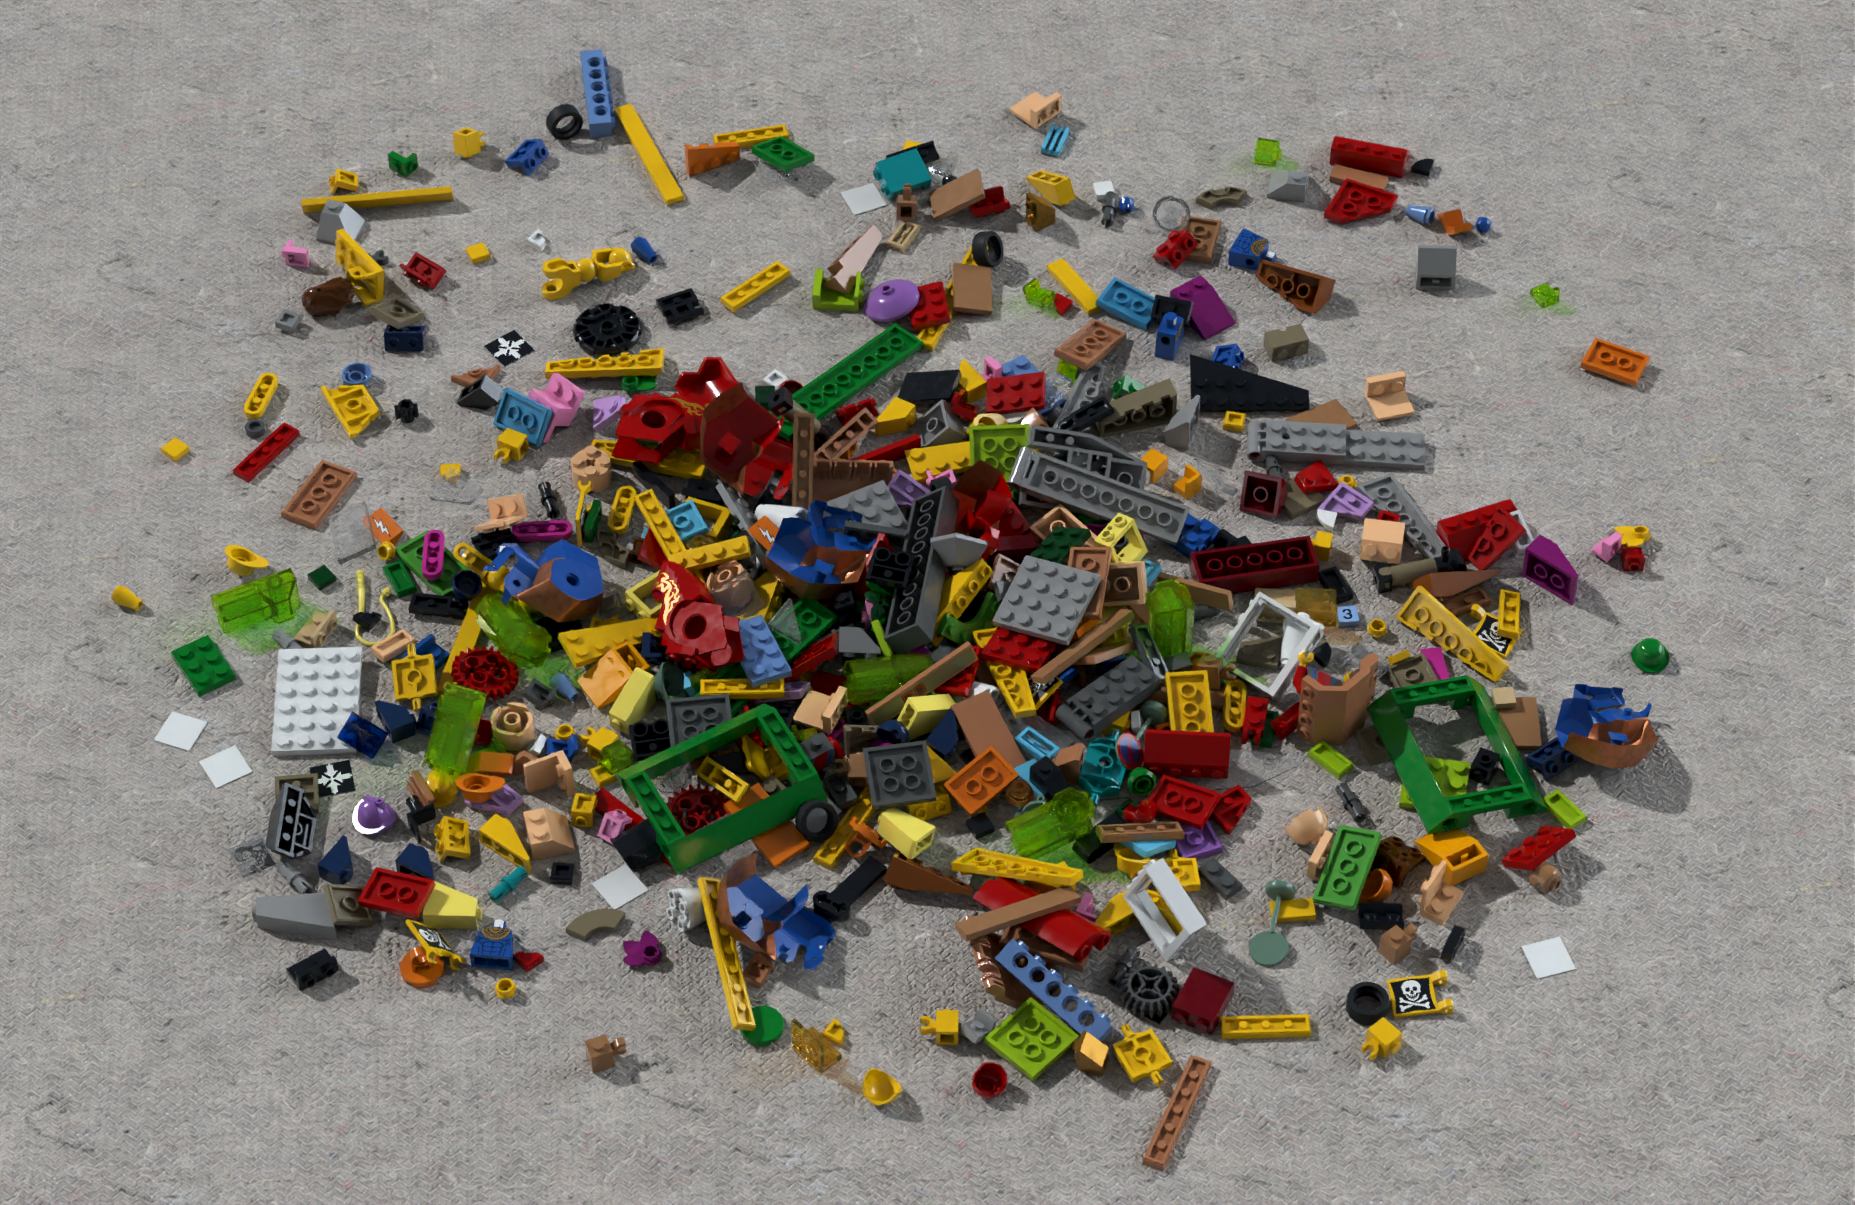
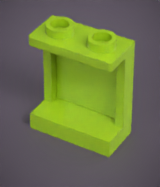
(830, 299)

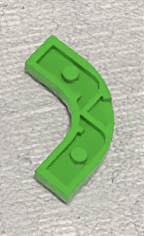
(962, 632)

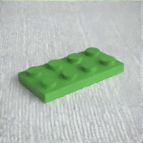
(411, 555)
(1347, 867)

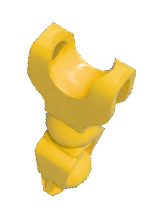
(568, 274)
(476, 562)

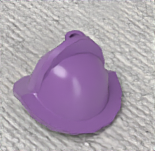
(373, 816)

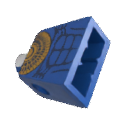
(1249, 251)
(1172, 328)
(493, 947)

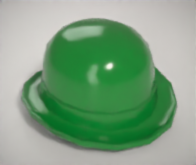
(1650, 655)

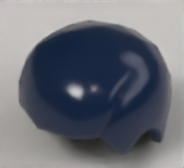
(466, 585)
(893, 731)

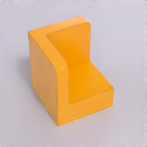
(1156, 464)
(1189, 484)

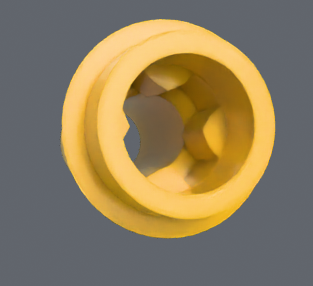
(126, 598)

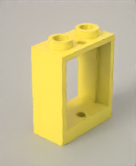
(1121, 525)
(639, 591)

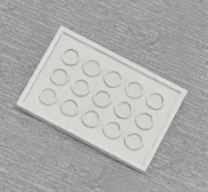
(315, 699)

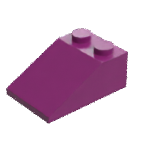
(1208, 312)
(1550, 569)

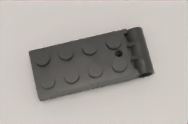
(1108, 698)

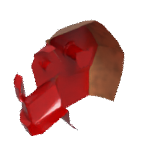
(743, 445)
(989, 494)

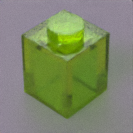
(1267, 152)
(615, 757)

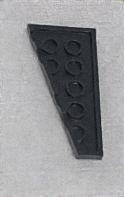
(1236, 390)

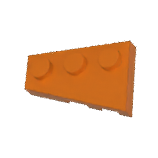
(710, 157)

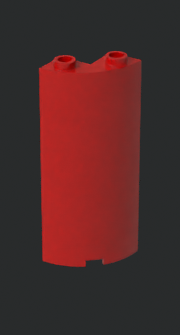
(707, 383)
(1060, 928)

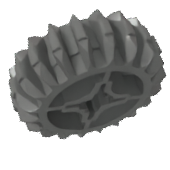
(1148, 998)

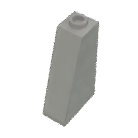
(296, 915)

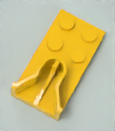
(360, 269)
(1189, 701)

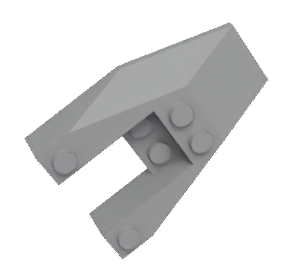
(1085, 452)

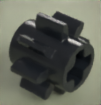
(406, 411)

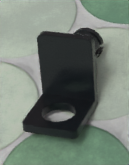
(418, 815)

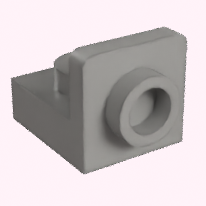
(979, 1027)

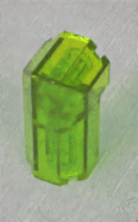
(258, 600)
(1171, 617)
(513, 631)
(877, 677)
(454, 729)
(1052, 824)

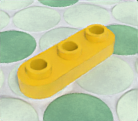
(260, 396)
(622, 510)
(1234, 705)

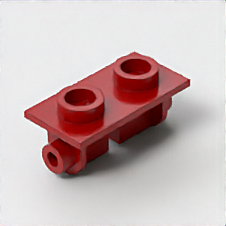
(847, 412)
(1286, 722)

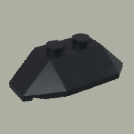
(291, 824)

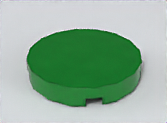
(768, 1026)

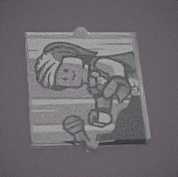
(251, 856)

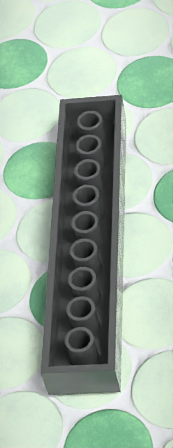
(916, 607)

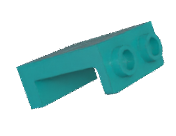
(901, 170)

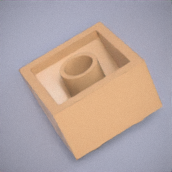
(1382, 541)
(547, 833)

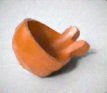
(1377, 886)

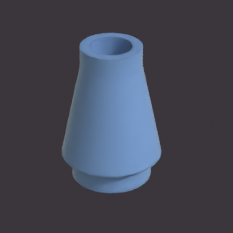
(1421, 213)
(565, 686)

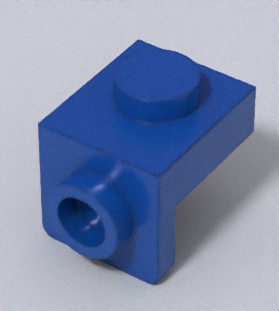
(569, 747)

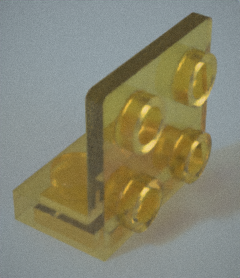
(1318, 604)
(813, 1047)

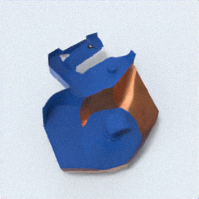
(816, 561)
(560, 584)
(1607, 737)
(766, 920)

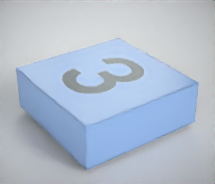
(1347, 616)

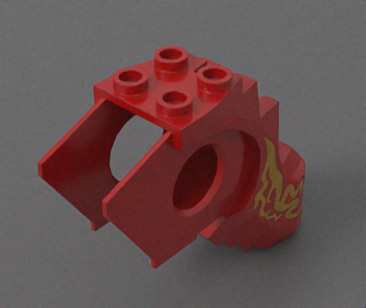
(660, 420)
(687, 613)

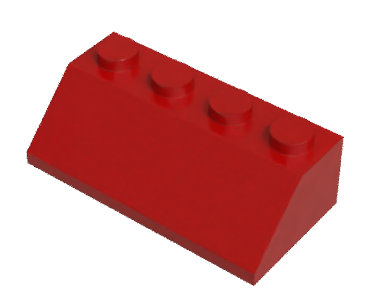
(1369, 156)
(1464, 530)
(1187, 753)

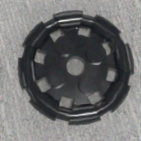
(602, 317)

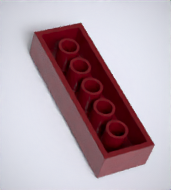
(1257, 565)

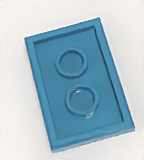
(1127, 303)
(523, 415)

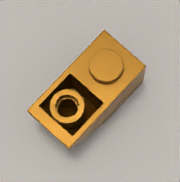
(1038, 212)
(1090, 1054)

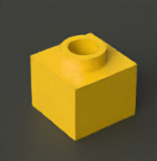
(1322, 545)

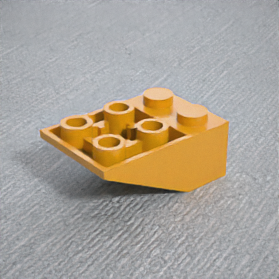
(610, 674)
(1461, 851)

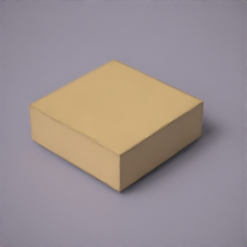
(1503, 697)

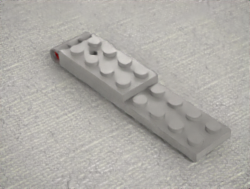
(1334, 445)
(1096, 495)

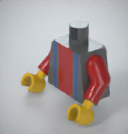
(1321, 677)
(822, 751)

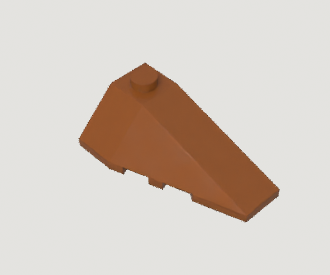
(1299, 287)
(1446, 584)
(913, 875)

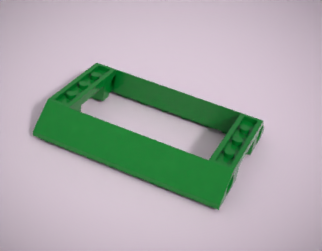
(1452, 812)
(690, 850)

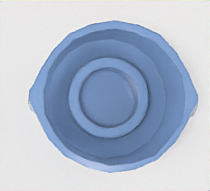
(356, 374)

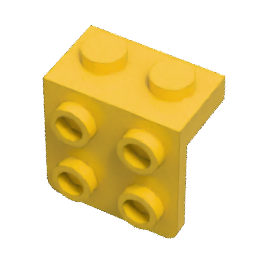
(763, 760)

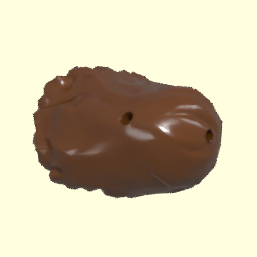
(328, 297)

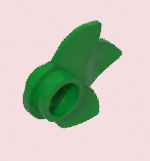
(638, 383)

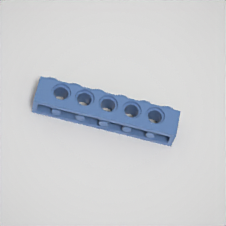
(597, 93)
(1008, 960)

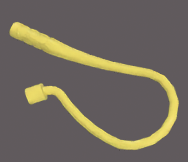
(361, 595)

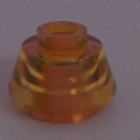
(1019, 793)

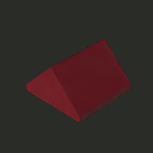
(1262, 494)

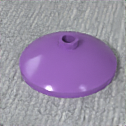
(891, 300)

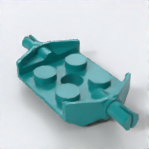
(1098, 779)

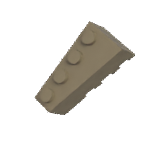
(1140, 410)

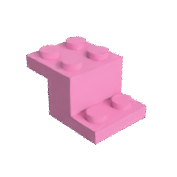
(562, 398)

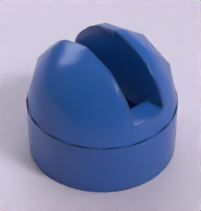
(1126, 204)
(1483, 224)

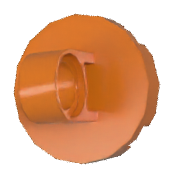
(864, 835)
(418, 971)

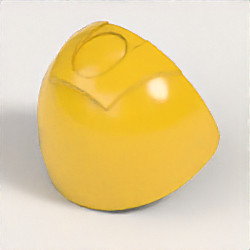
(880, 1087)

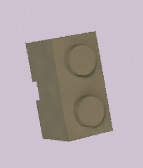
(1286, 343)

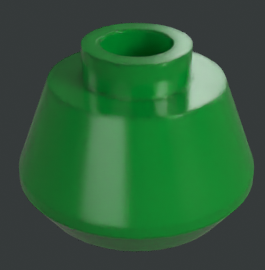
(1141, 781)

